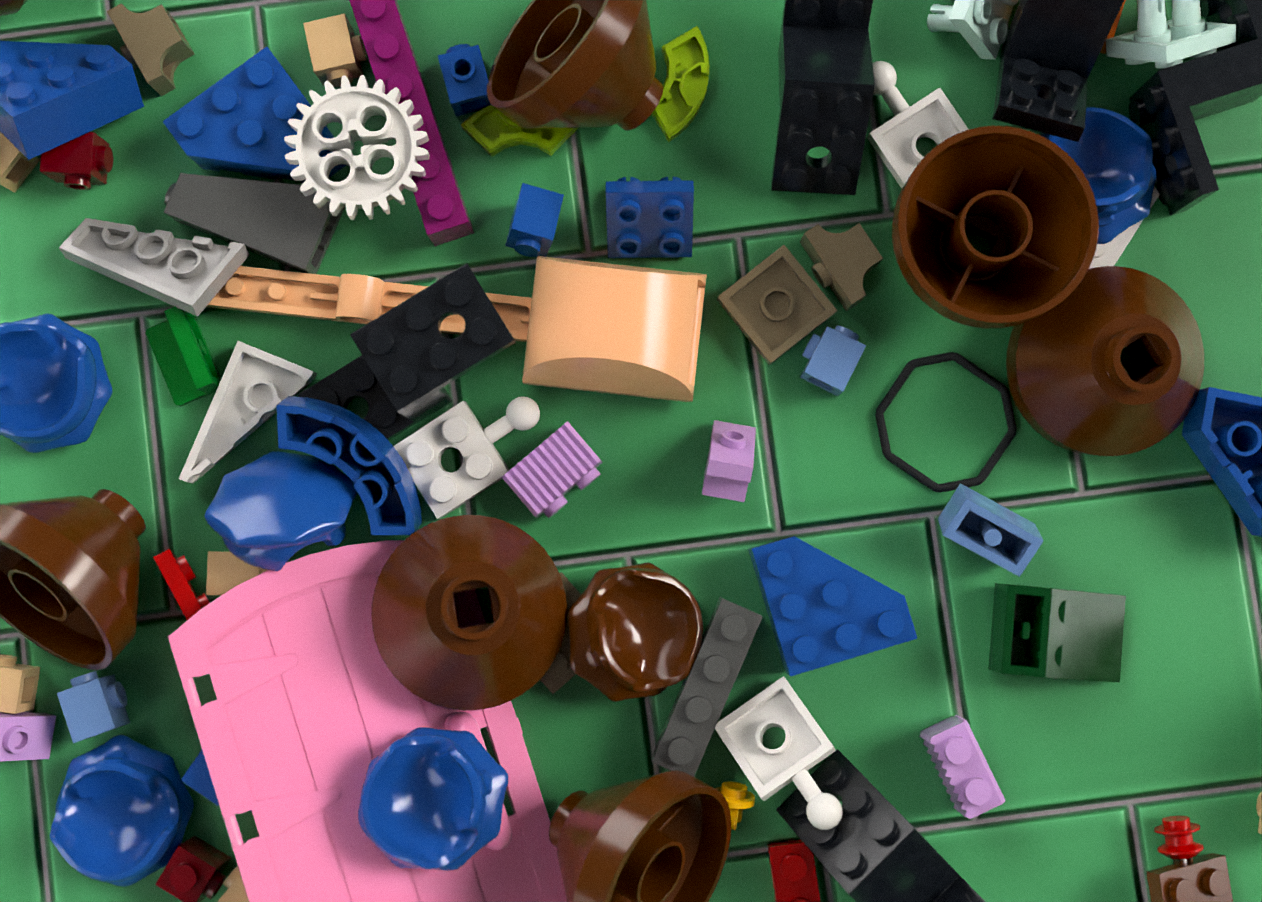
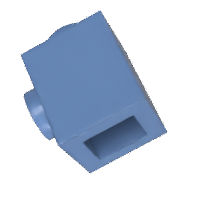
(832, 358)
(93, 705)

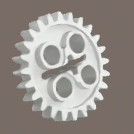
(352, 109)

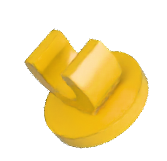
(737, 799)

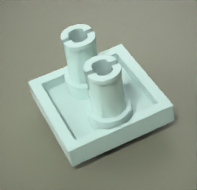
(979, 22)
(1169, 40)

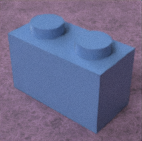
(990, 530)

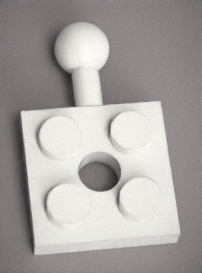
(897, 138)
(481, 460)
(775, 768)

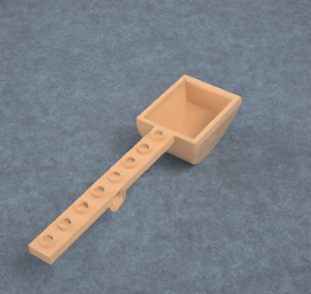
(582, 327)

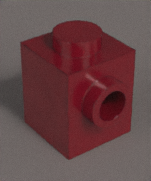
(79, 162)
(194, 871)

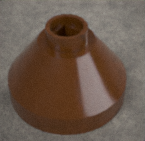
(577, 66)
(1020, 198)
(1070, 370)
(72, 574)
(418, 620)
(643, 840)

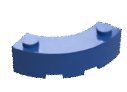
(360, 453)

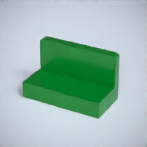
(183, 357)

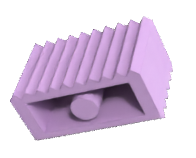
(553, 471)
(962, 767)

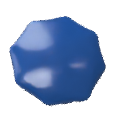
(1118, 167)
(49, 383)
(280, 507)
(432, 799)
(120, 812)

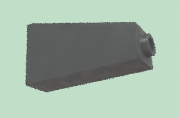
(263, 215)

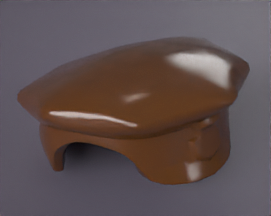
(634, 632)

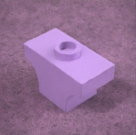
(729, 461)
(26, 736)

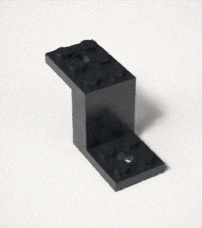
(1049, 63)
(1197, 89)
(823, 95)
(410, 360)
(873, 846)

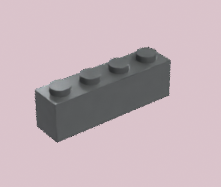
(706, 687)

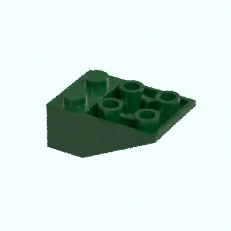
(1056, 633)

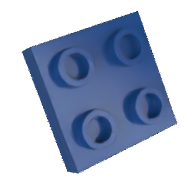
(649, 218)

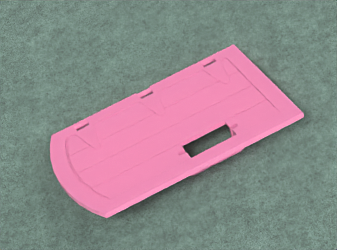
(304, 717)

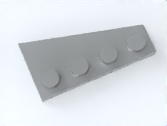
(156, 263)

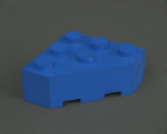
(61, 92)
(244, 121)
(1227, 439)
(825, 607)

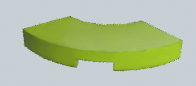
(684, 84)
(496, 132)

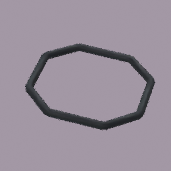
(1006, 400)

